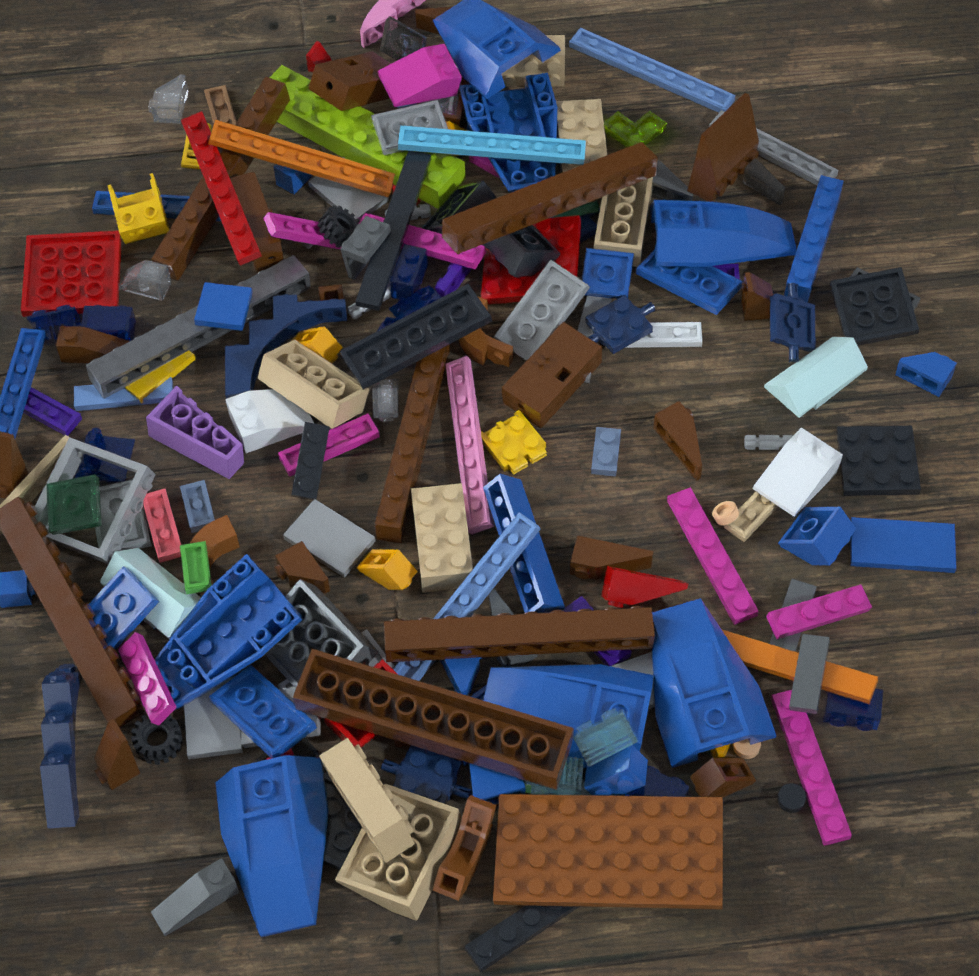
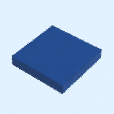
(607, 273)
(223, 306)

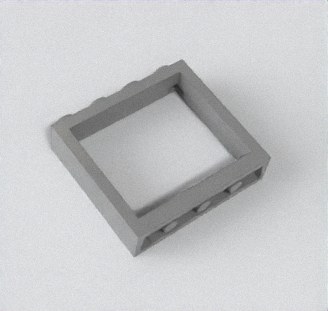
(130, 506)

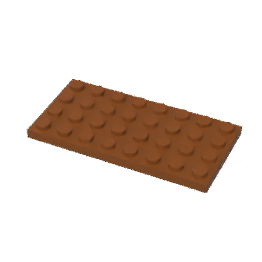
(609, 851)

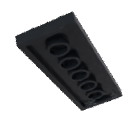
(415, 336)

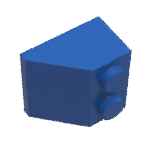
(818, 535)

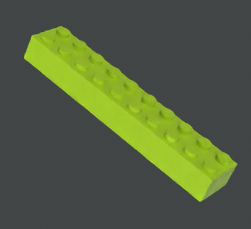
(354, 138)

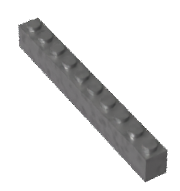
(180, 334)

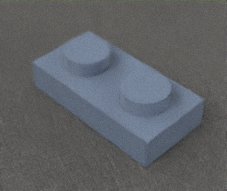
(606, 451)
(197, 505)

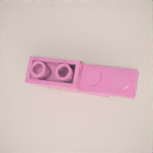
(374, 23)

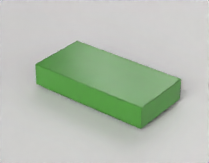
(195, 567)

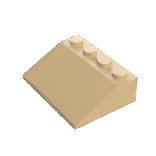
(409, 877)

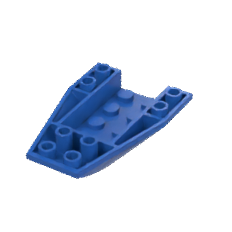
(489, 43)
(516, 112)
(717, 234)
(225, 632)
(702, 686)
(572, 694)
(276, 837)

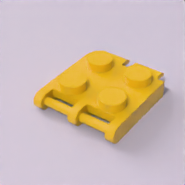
(513, 443)

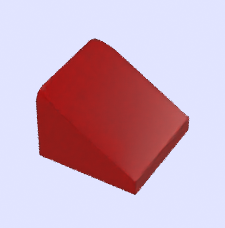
(316, 55)

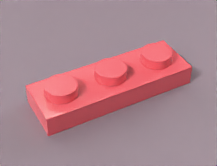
(162, 525)

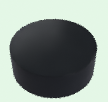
(791, 798)

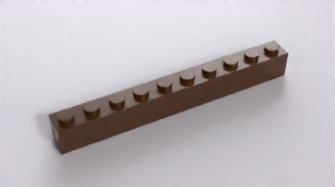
(548, 197)
(200, 211)
(410, 446)
(69, 613)
(518, 634)

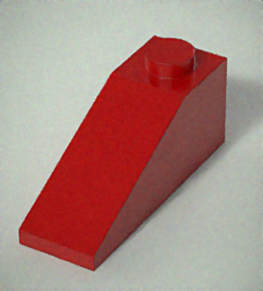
(634, 587)

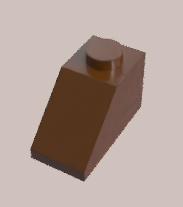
(755, 298)
(299, 564)
(722, 777)

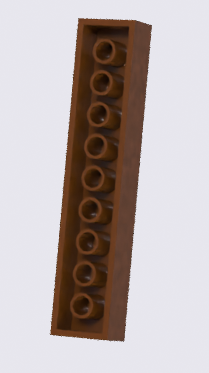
(434, 718)

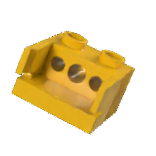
(140, 213)

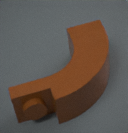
(483, 347)
(219, 538)
(467, 850)

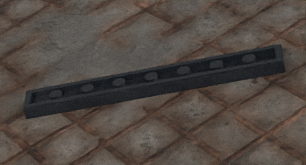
(398, 217)

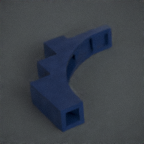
(289, 318)
(58, 735)

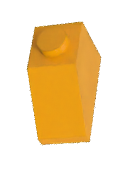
(320, 342)
(388, 568)

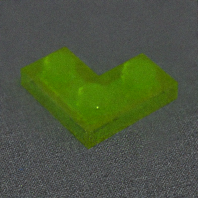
(631, 133)

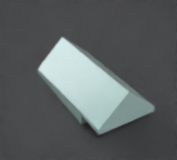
(818, 375)
(171, 592)

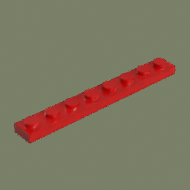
(221, 189)

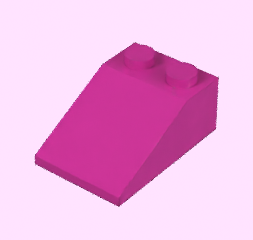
(421, 76)

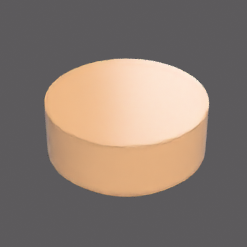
(725, 513)
(745, 750)

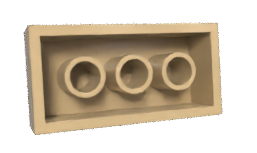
(531, 65)
(582, 122)
(624, 220)
(313, 383)
(441, 536)
(368, 799)

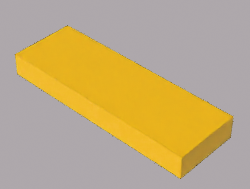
(149, 382)

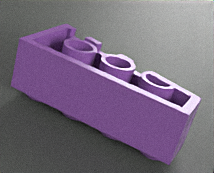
(193, 433)

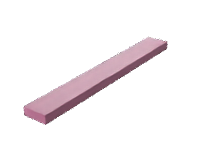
(469, 444)

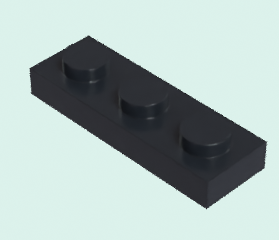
(310, 461)

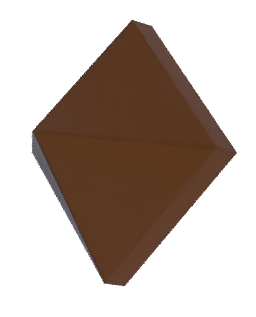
(331, 292)

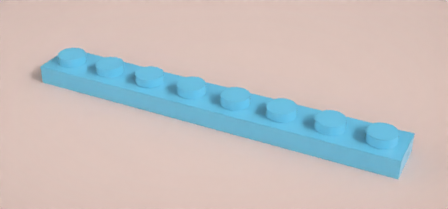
(492, 145)

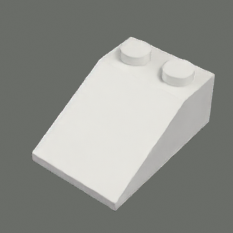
(265, 418)
(798, 472)

